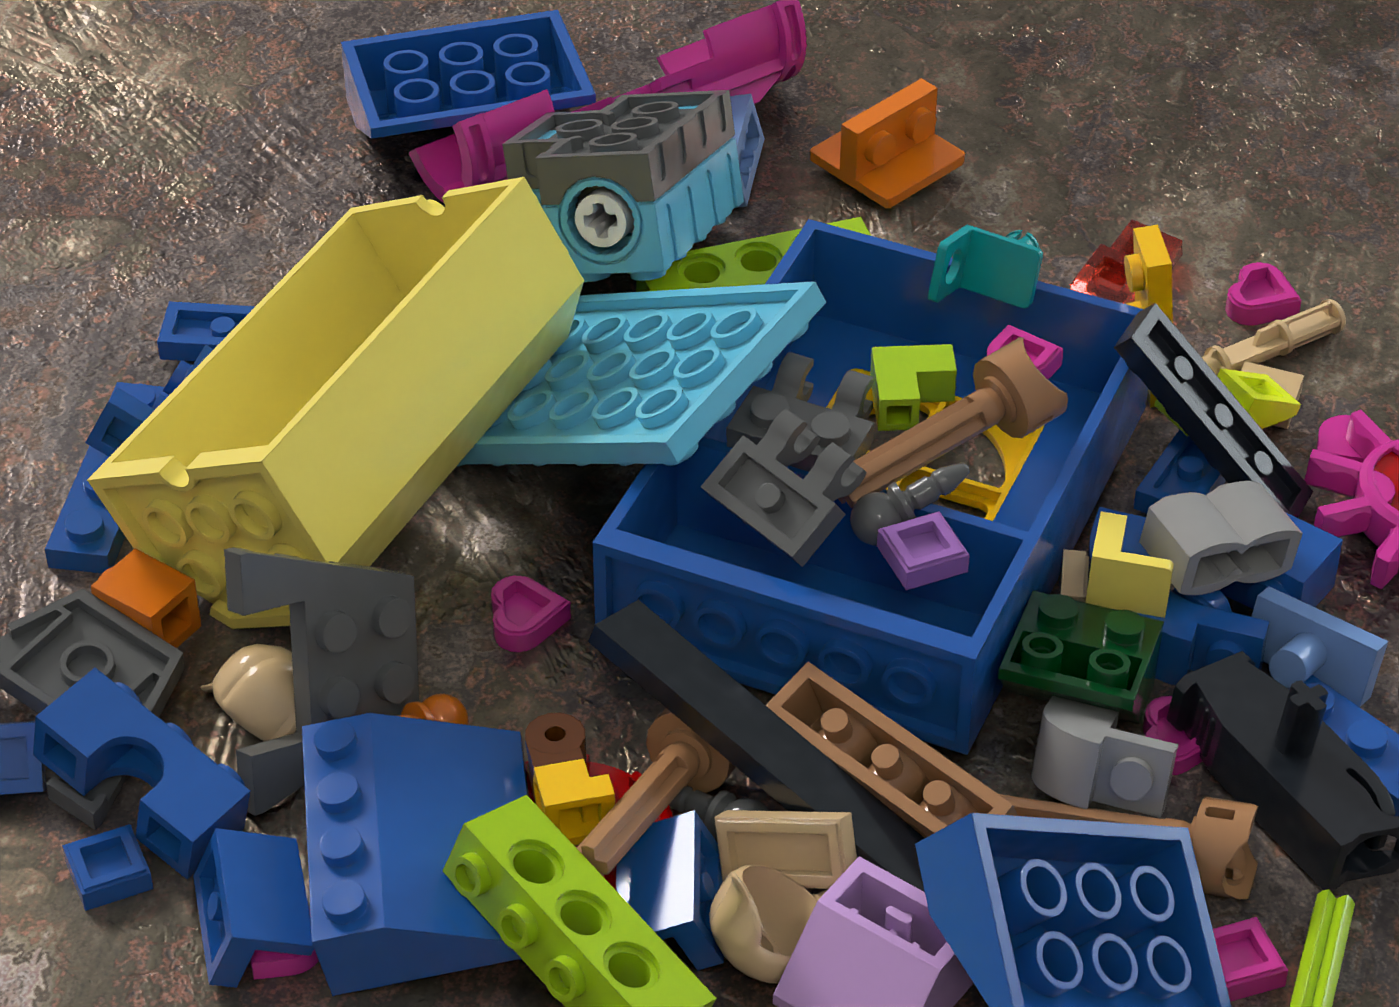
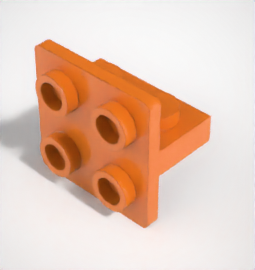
(891, 147)

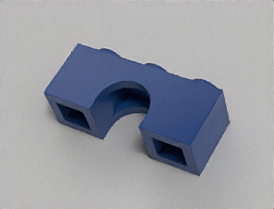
(106, 732)

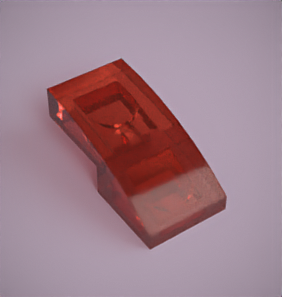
(1105, 270)

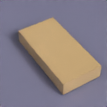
(800, 844)

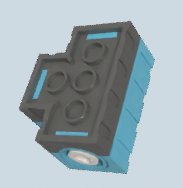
(632, 179)

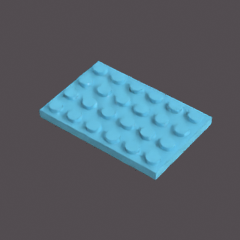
(647, 374)

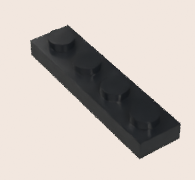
(1208, 409)

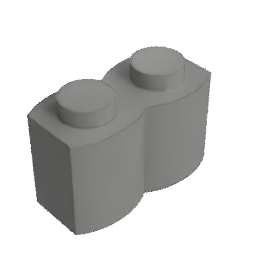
(1221, 537)

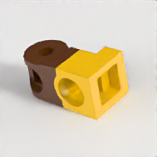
(561, 778)

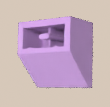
(871, 948)

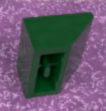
(1083, 655)

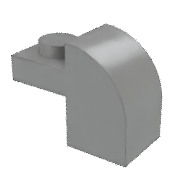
(1089, 760)

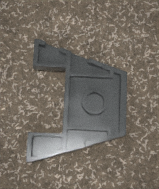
(60, 646)
(348, 651)

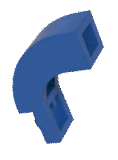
(1192, 632)

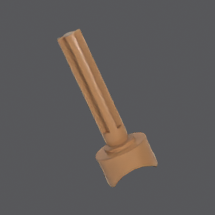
(1006, 395)
(678, 760)
(1216, 833)

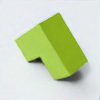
(908, 377)

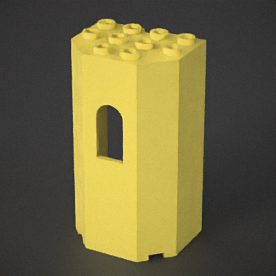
(348, 389)

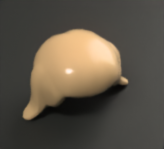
(257, 690)
(760, 920)

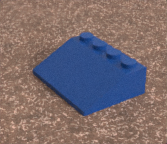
(459, 72)
(379, 830)
(1073, 912)

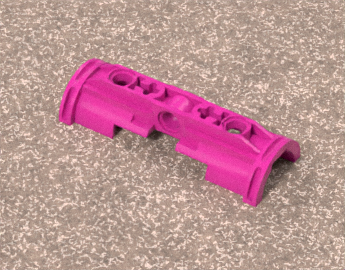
(735, 56)

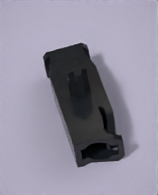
(1283, 757)

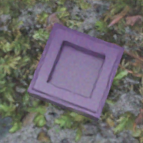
(922, 550)

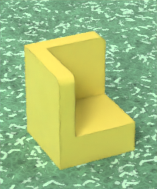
(1126, 579)

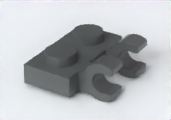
(843, 424)
(774, 500)

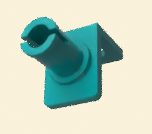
(988, 265)

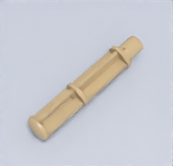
(1279, 337)

